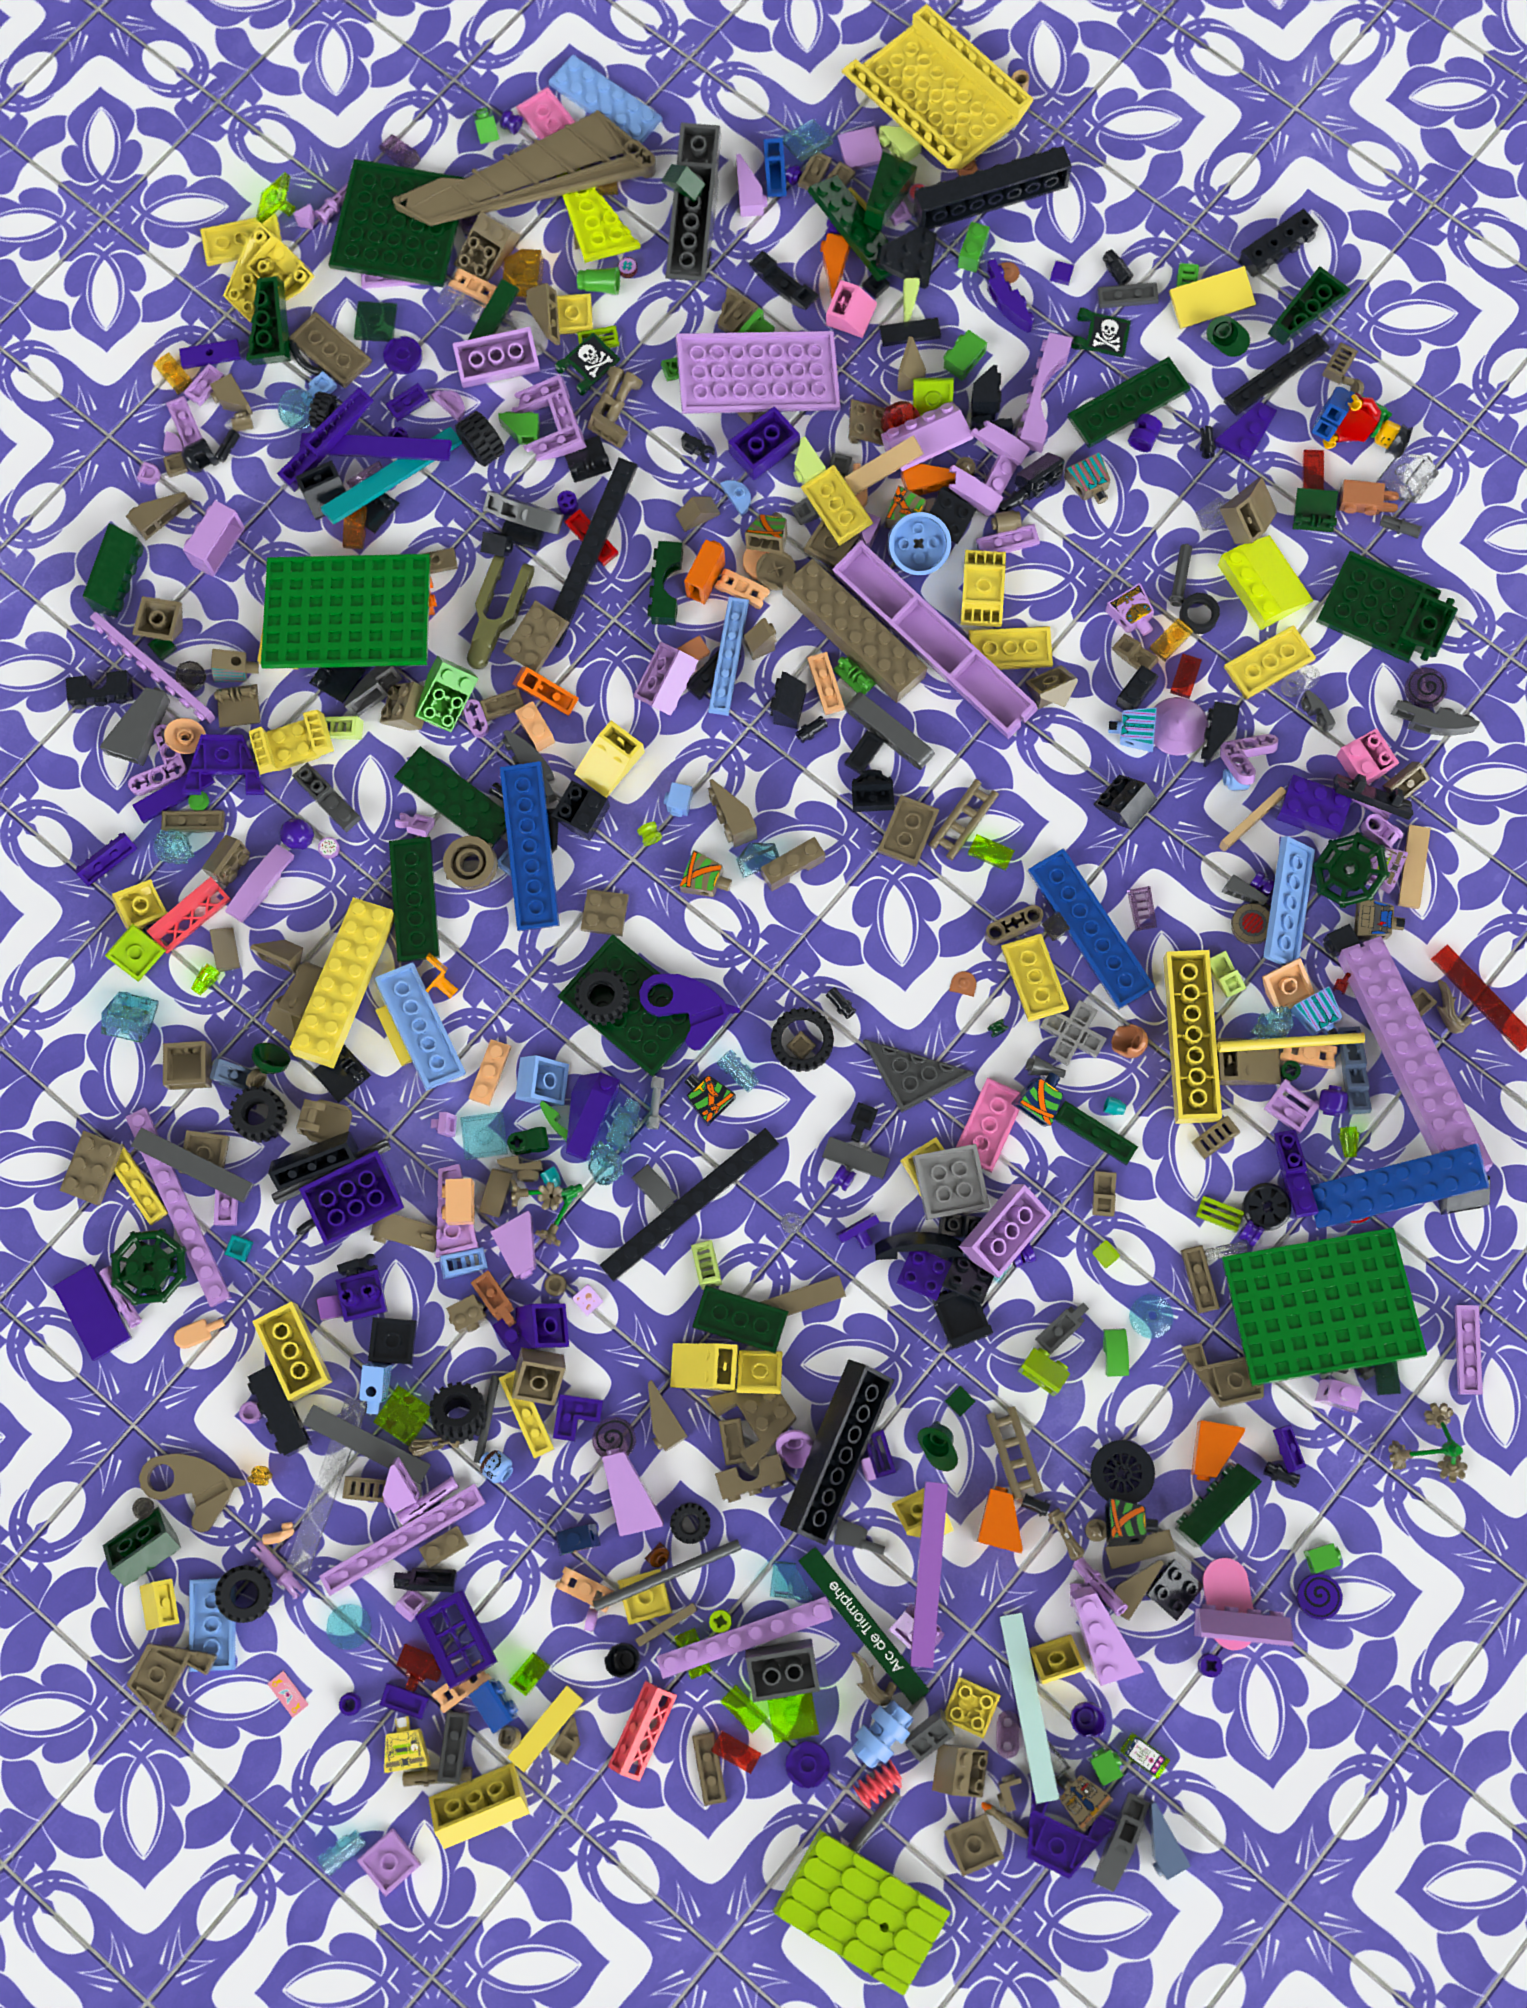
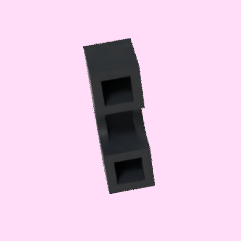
(116, 690)

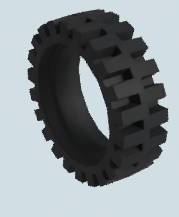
(802, 1064)

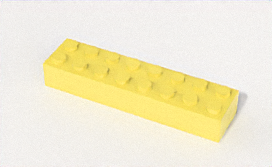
(342, 983)
(1192, 1037)

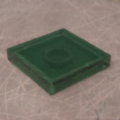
(375, 321)

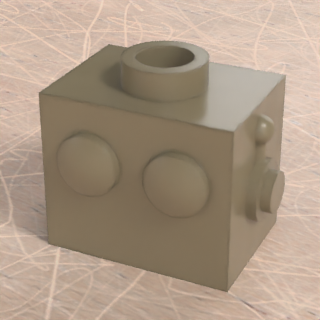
(467, 1314)

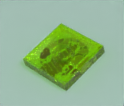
(403, 1415)

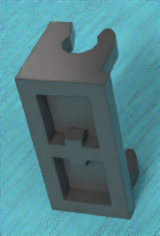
(930, 1735)

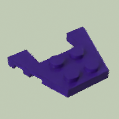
(222, 756)
(1058, 1845)

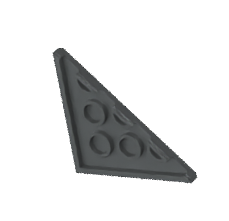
(912, 1076)

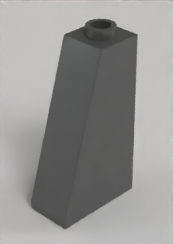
(134, 732)

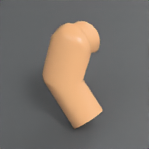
(278, 1537)

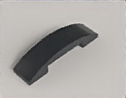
(781, 282)
(918, 1241)

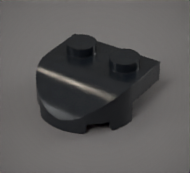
(872, 792)

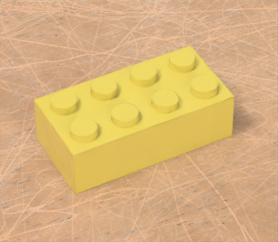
(292, 1351)

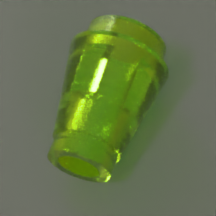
(206, 977)
(1349, 1141)

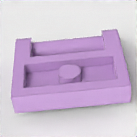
(1288, 1111)

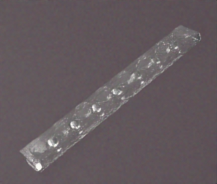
(323, 1494)

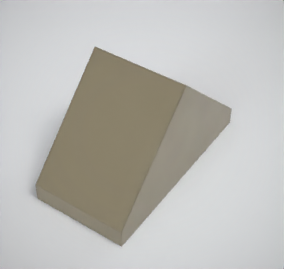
(696, 512)

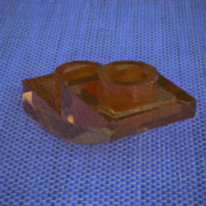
(354, 529)

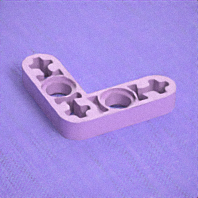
(1260, 745)
(169, 765)

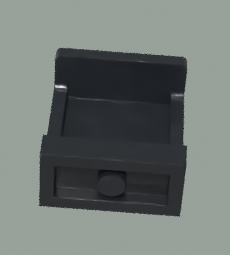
(961, 1319)

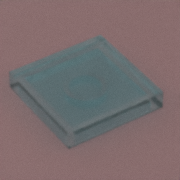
(807, 140)
(484, 1135)

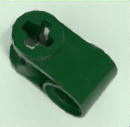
(531, 1141)

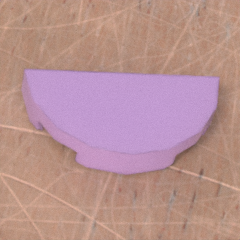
(450, 402)

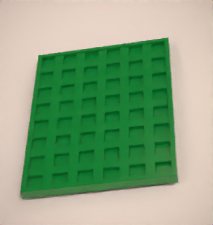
(346, 611)
(1323, 1306)

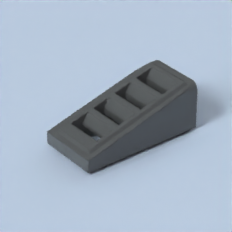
(1240, 889)

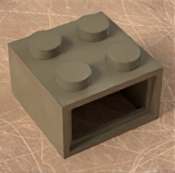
(187, 1065)

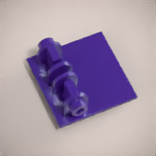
(924, 1273)

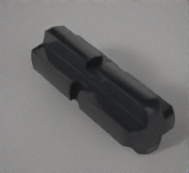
(229, 442)

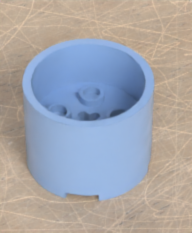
(935, 543)

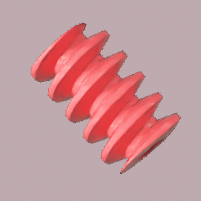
(878, 1784)

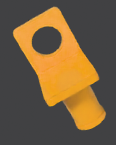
(440, 981)

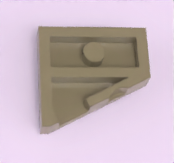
(735, 311)

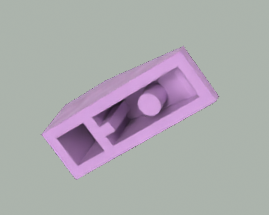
(750, 191)

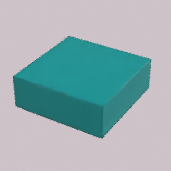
(238, 1248)

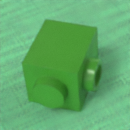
(1105, 1765)

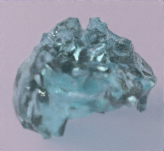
(172, 847)
(1274, 1024)
(605, 1164)

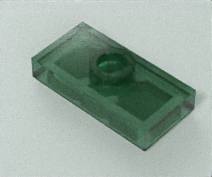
(1387, 1379)

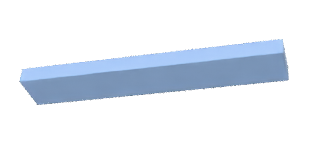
(728, 656)

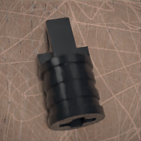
(1117, 268)

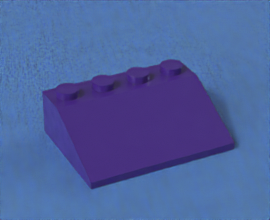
(352, 1198)

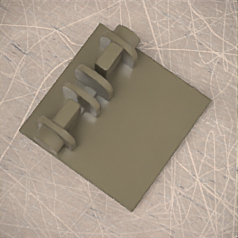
(865, 422)
(238, 705)

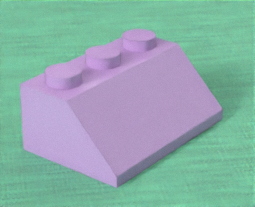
(665, 678)

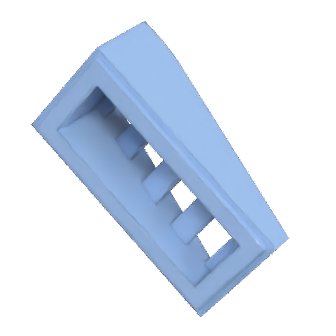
(461, 1255)

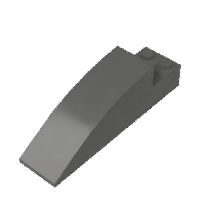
(694, 221)

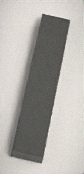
(192, 1165)
(364, 1442)

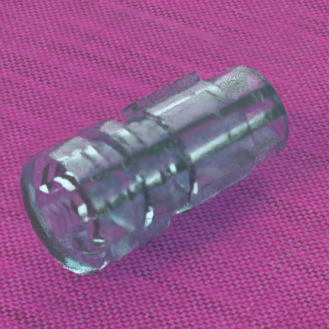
(741, 1073)
(345, 1849)

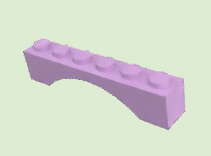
(1055, 356)

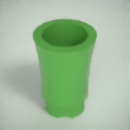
(599, 280)

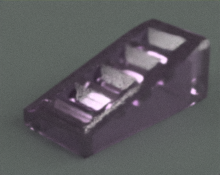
(409, 160)
(1134, 909)

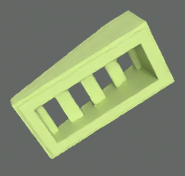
(910, 293)
(353, 728)
(711, 1281)

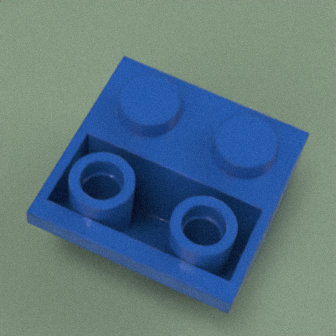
(494, 1705)

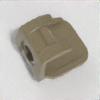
(323, 1120)

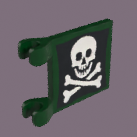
(1105, 334)
(591, 360)

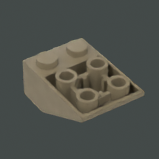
(486, 247)
(1249, 513)
(735, 815)
(1249, 1066)

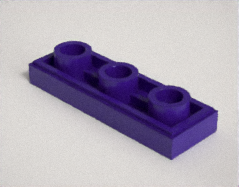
(200, 355)

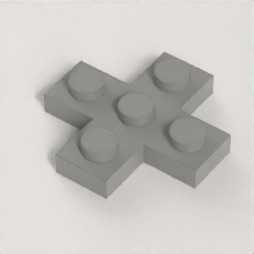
(1073, 1033)

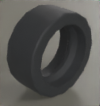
(1200, 598)

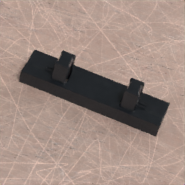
(1360, 791)

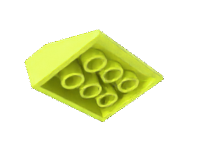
(1264, 581)

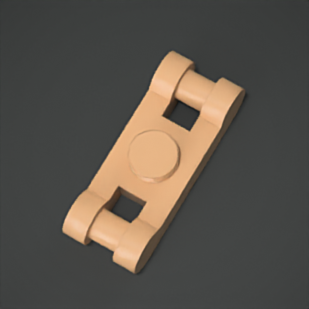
(472, 286)
(742, 588)
(1311, 1055)
(584, 1589)
(459, 1692)

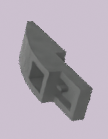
(523, 513)
(1442, 723)
(526, 753)
(326, 797)
(1121, 1843)

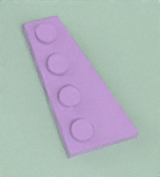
(452, 1237)

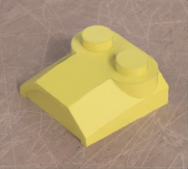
(139, 905)

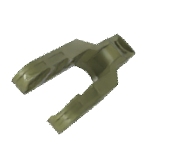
(489, 630)

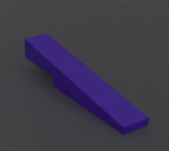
(325, 437)

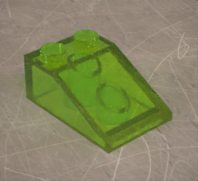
(793, 1717)

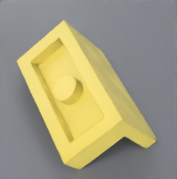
(159, 1604)

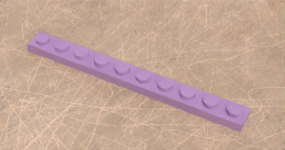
(182, 1217)

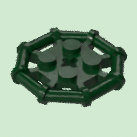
(1355, 880)
(136, 1264)

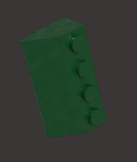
(112, 571)
(1217, 1504)

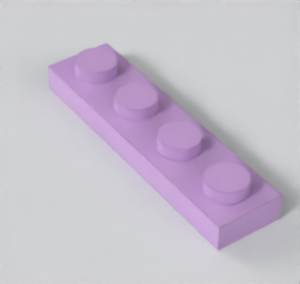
(1468, 1350)

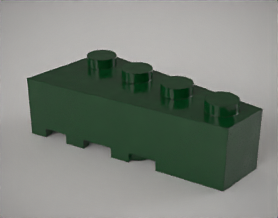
(888, 190)
(1313, 301)
(269, 331)

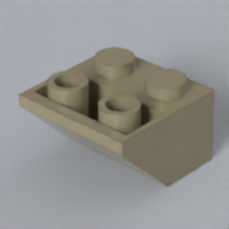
(402, 706)
(226, 860)
(960, 1771)

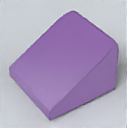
(329, 1307)

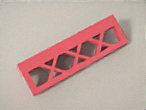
(184, 909)
(638, 1729)

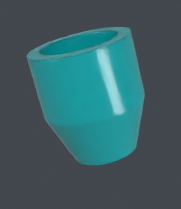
(1114, 1106)
(551, 1175)

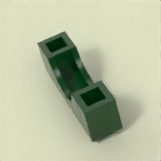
(668, 560)

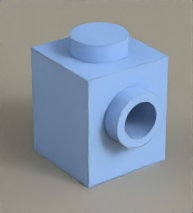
(678, 799)

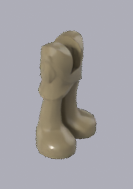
(611, 405)

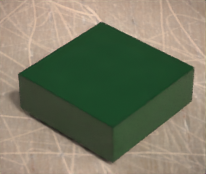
(162, 648)
(959, 1401)

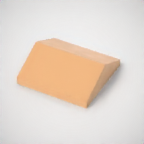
(1288, 984)

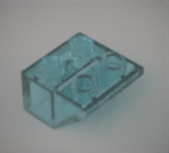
(129, 1017)

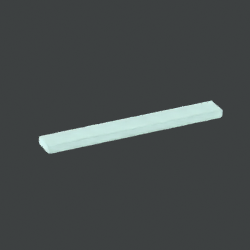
(1029, 1708)

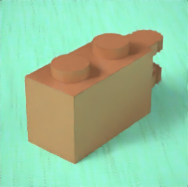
(1366, 498)

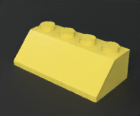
(478, 1805)

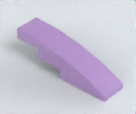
(258, 883)

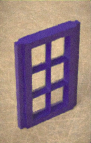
(438, 1649)

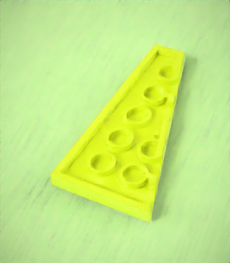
(597, 225)

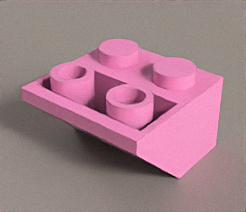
(850, 309)
(1367, 756)

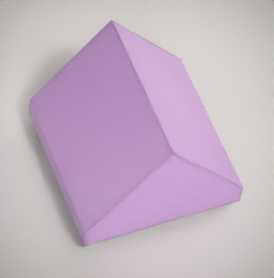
(305, 217)

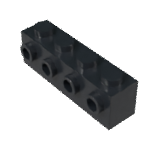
(1278, 243)
(313, 1160)
(280, 1412)

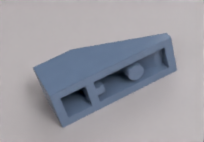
(1165, 1848)

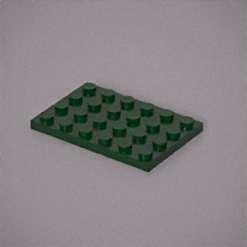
(639, 1035)

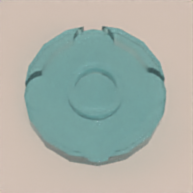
(295, 408)
(348, 1626)

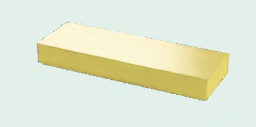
(393, 1035)

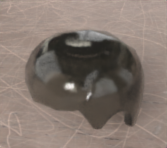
(190, 675)

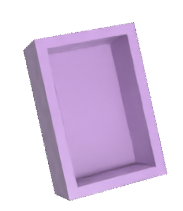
(213, 538)

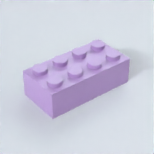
(496, 357)

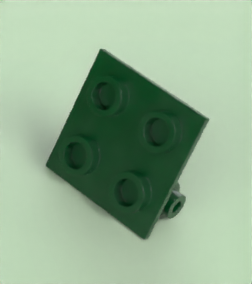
(1315, 510)

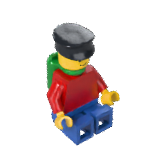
(1354, 418)

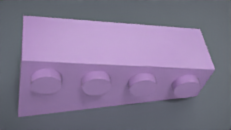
(1104, 1643)

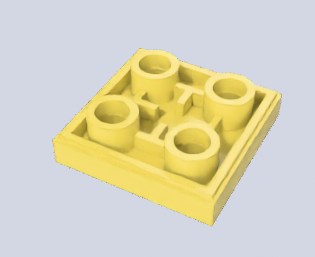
(971, 1707)

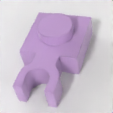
(416, 825)

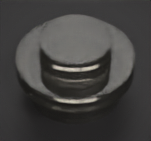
(143, 1508)

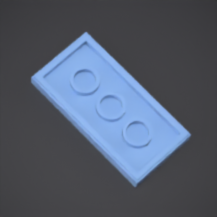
(208, 1627)

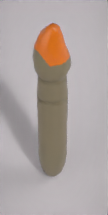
(1004, 1819)

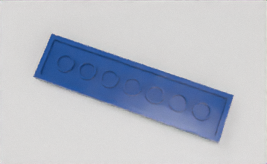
(529, 846)
(1091, 929)
(1400, 1186)

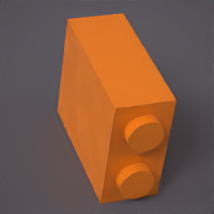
(705, 571)

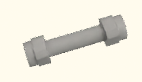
(653, 1120)

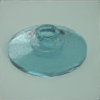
(1140, 1318)

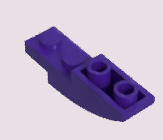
(1008, 301)
(1294, 1173)

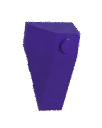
(589, 1108)

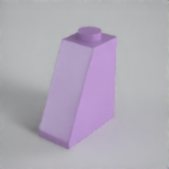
(517, 1245)

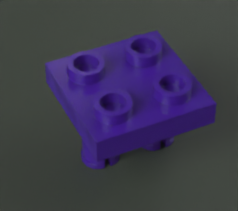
(361, 1296)

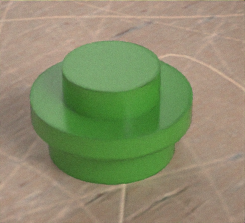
(198, 802)

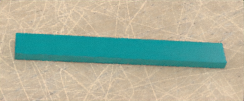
(380, 482)

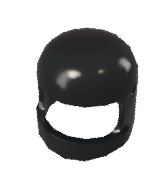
(198, 455)

